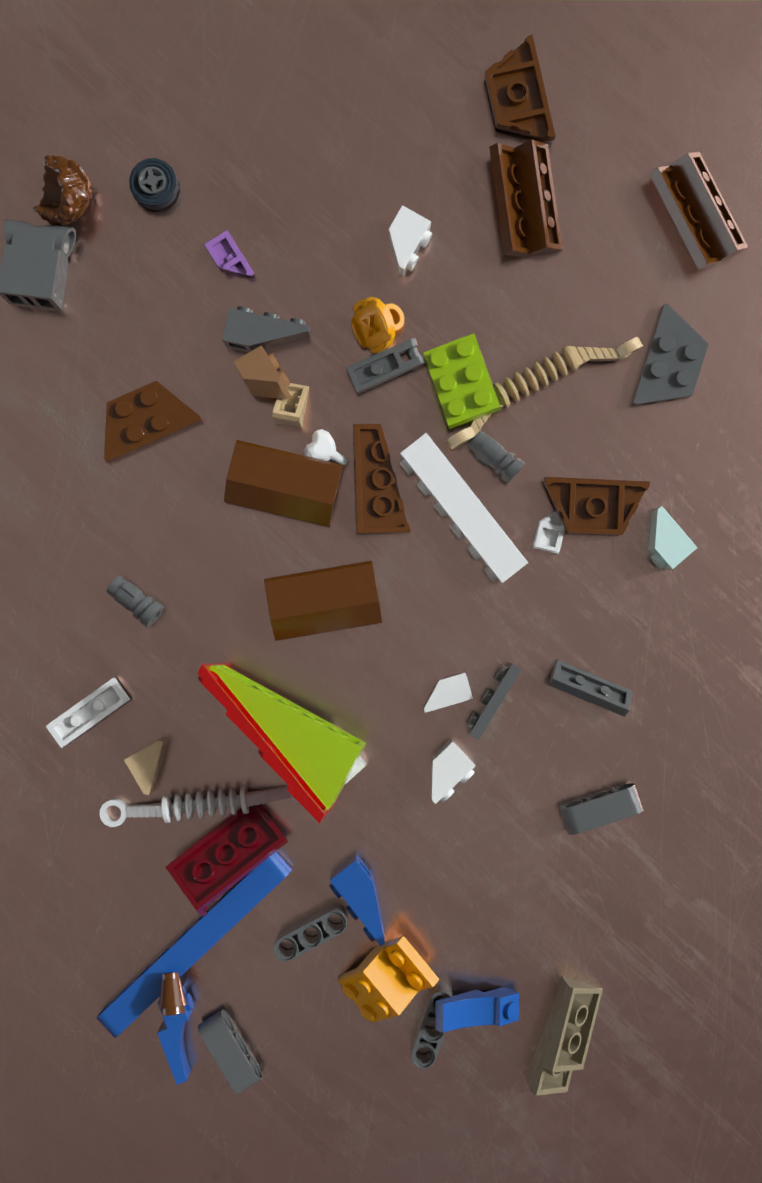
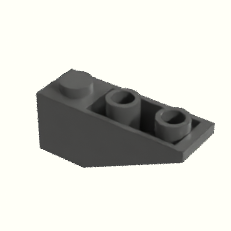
(250, 330)

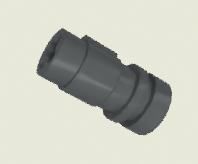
(494, 455)
(135, 601)

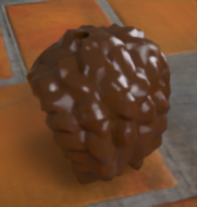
(65, 191)

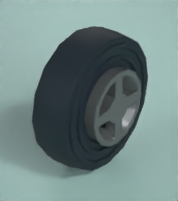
(149, 174)

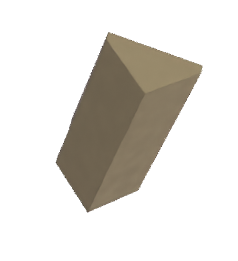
(564, 1037)

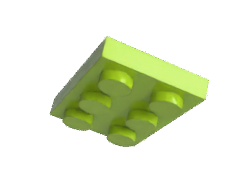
(462, 381)

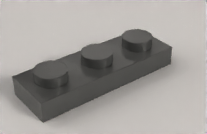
(591, 688)
(492, 700)

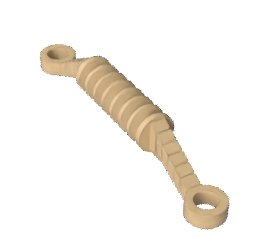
(572, 357)

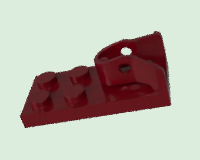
(225, 856)

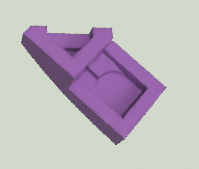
(227, 255)

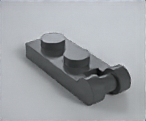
(385, 366)

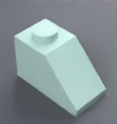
(667, 540)

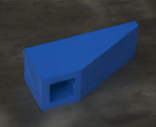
(358, 889)

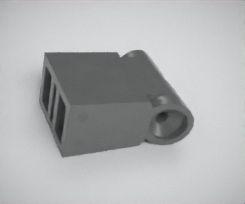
(35, 264)

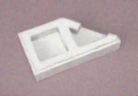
(549, 534)
(449, 692)

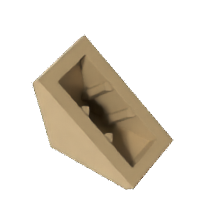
(291, 410)
(147, 764)

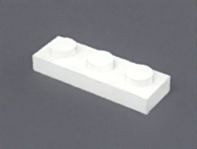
(88, 712)

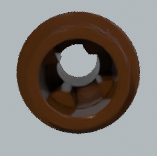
(172, 995)

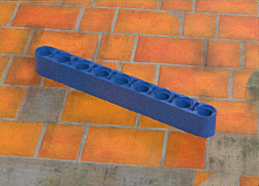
(193, 943)

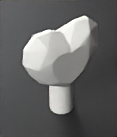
(324, 448)

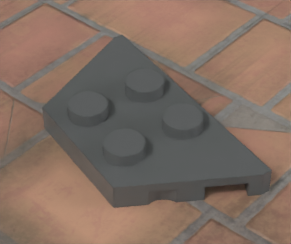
(671, 360)

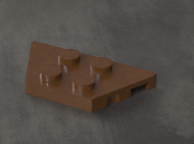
(520, 94)
(144, 419)
(595, 504)

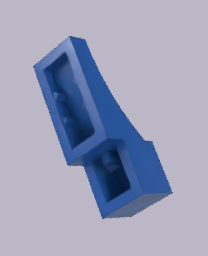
(477, 1009)
(173, 1041)

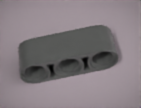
(601, 808)
(301, 941)
(428, 1037)
(230, 1052)

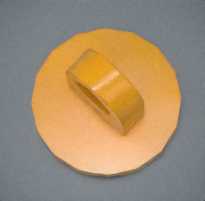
(374, 323)

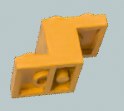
(387, 980)

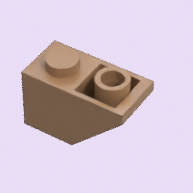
(261, 374)

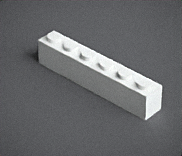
(462, 508)

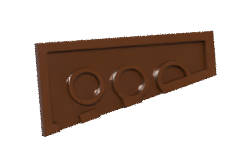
(376, 490)

